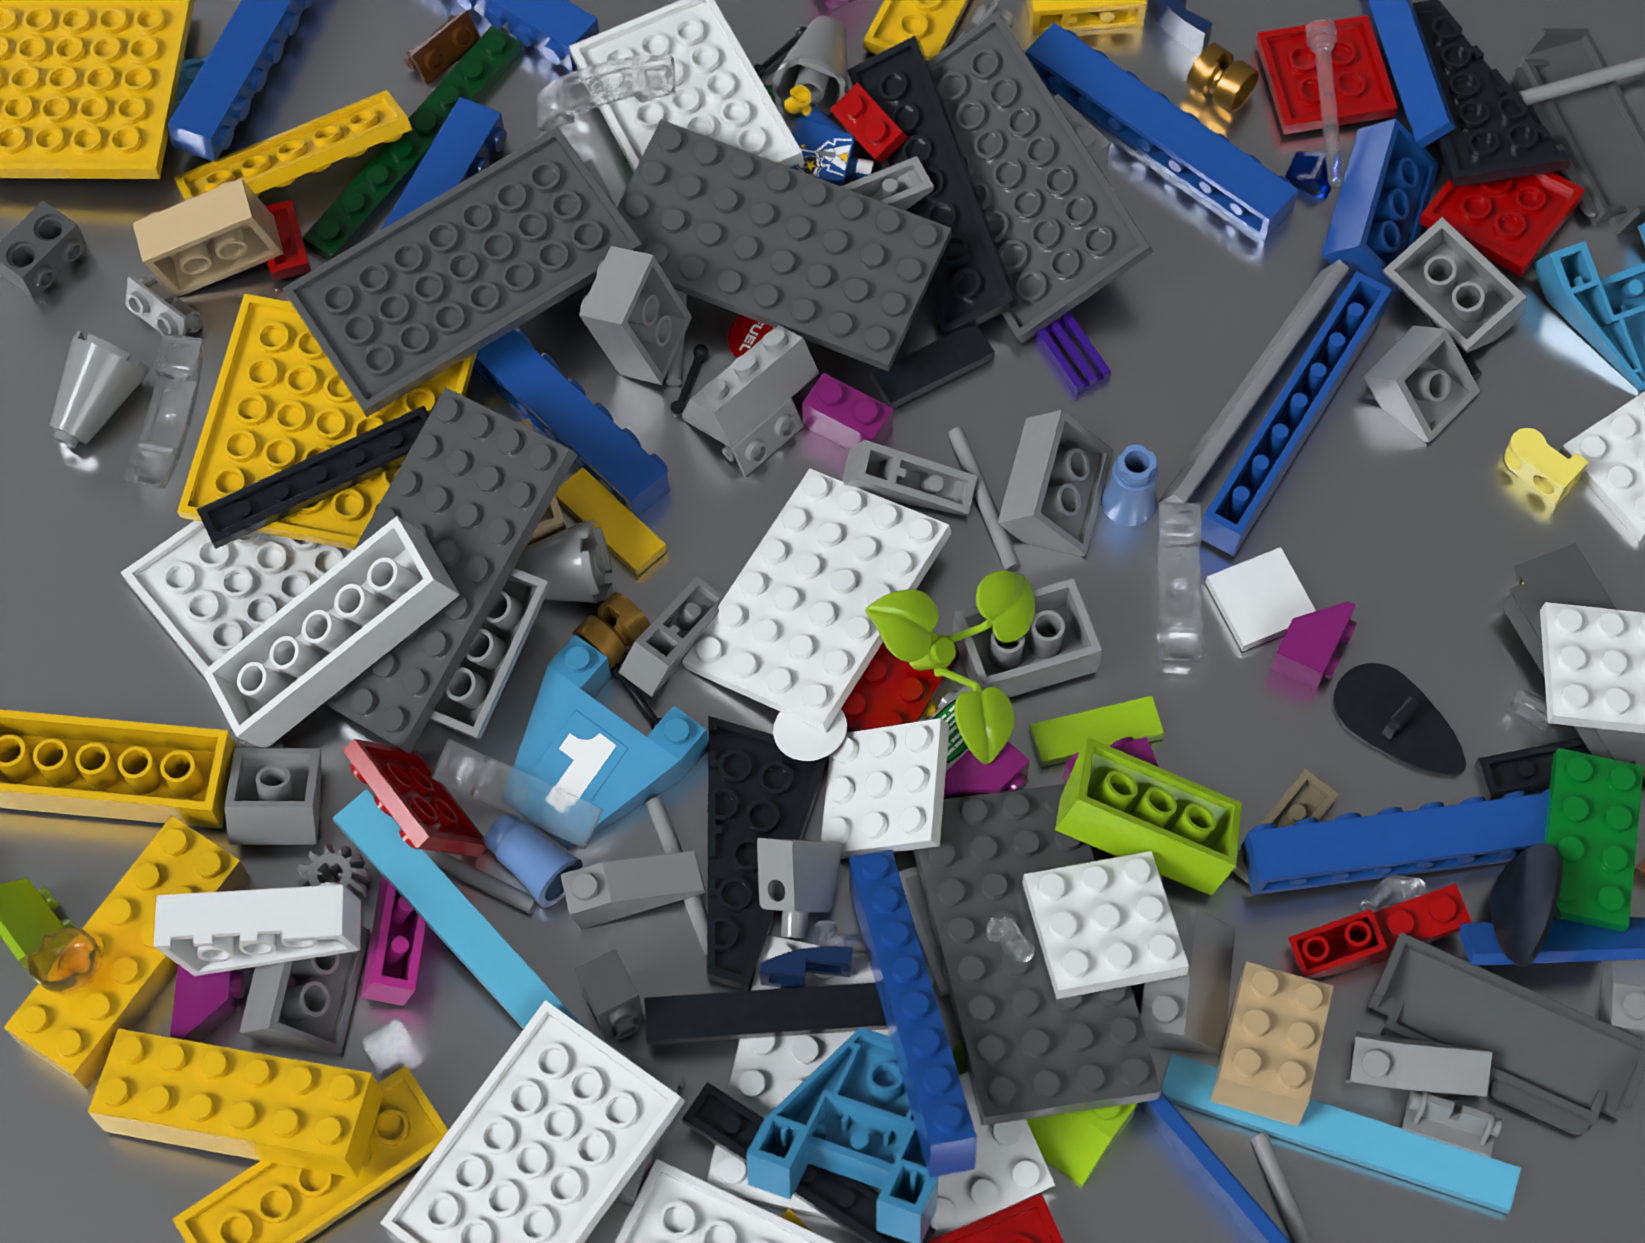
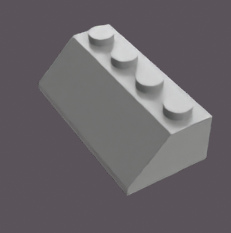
(491, 657)

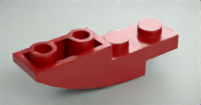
(1370, 935)

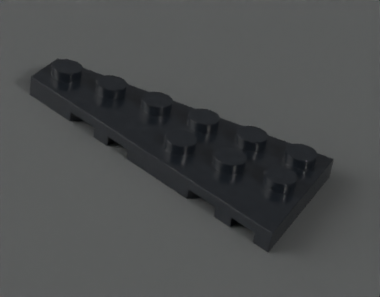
(1492, 123)
(750, 796)

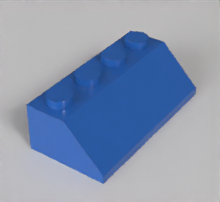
(1380, 200)

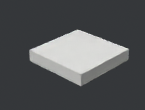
(1259, 598)

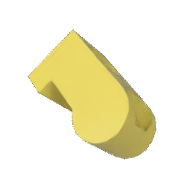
(1542, 465)

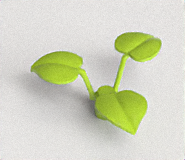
(906, 628)

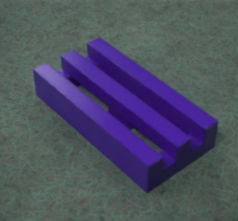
(1086, 347)

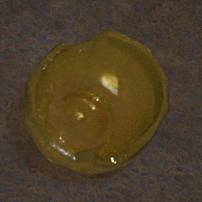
(66, 961)

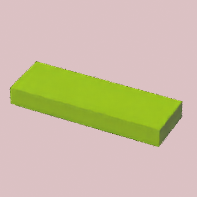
(1064, 736)

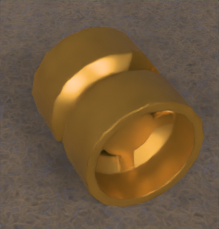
(1219, 75)
(616, 626)

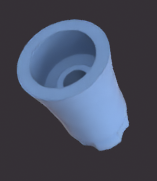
(1131, 490)
(531, 858)

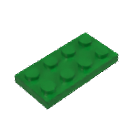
(1596, 831)

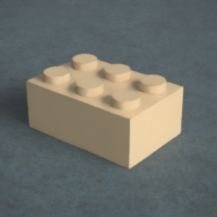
(208, 237)
(1272, 1044)

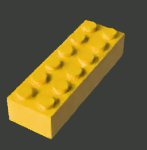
(114, 768)
(79, 1028)
(237, 1102)

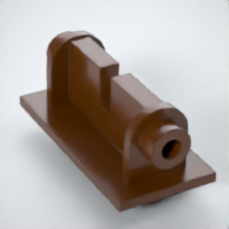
(444, 47)

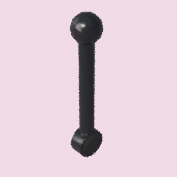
(760, 68)
(677, 407)
(636, 696)

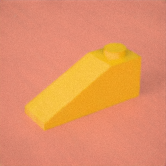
(1085, 14)

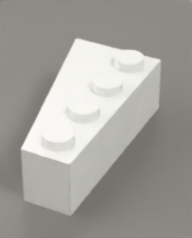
(256, 926)

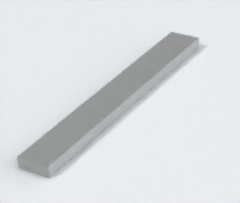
(1255, 384)

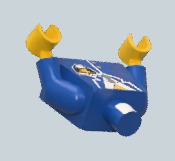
(825, 145)

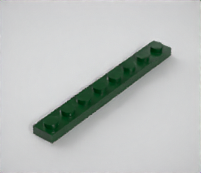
(399, 159)

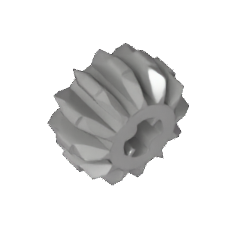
(338, 865)

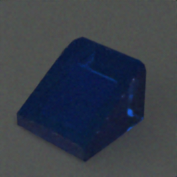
(1309, 173)

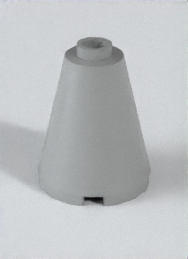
(818, 63)
(92, 388)
(572, 562)

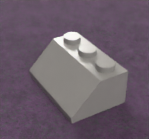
(1457, 287)
(752, 387)
(1056, 484)
(304, 1001)
(1192, 1008)

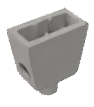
(797, 879)

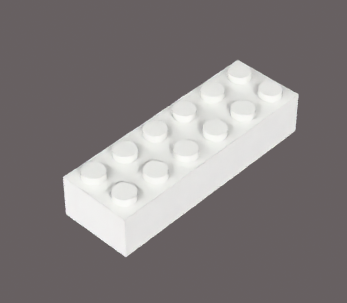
(330, 633)

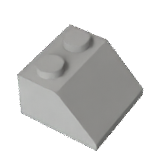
(1422, 381)
(274, 796)

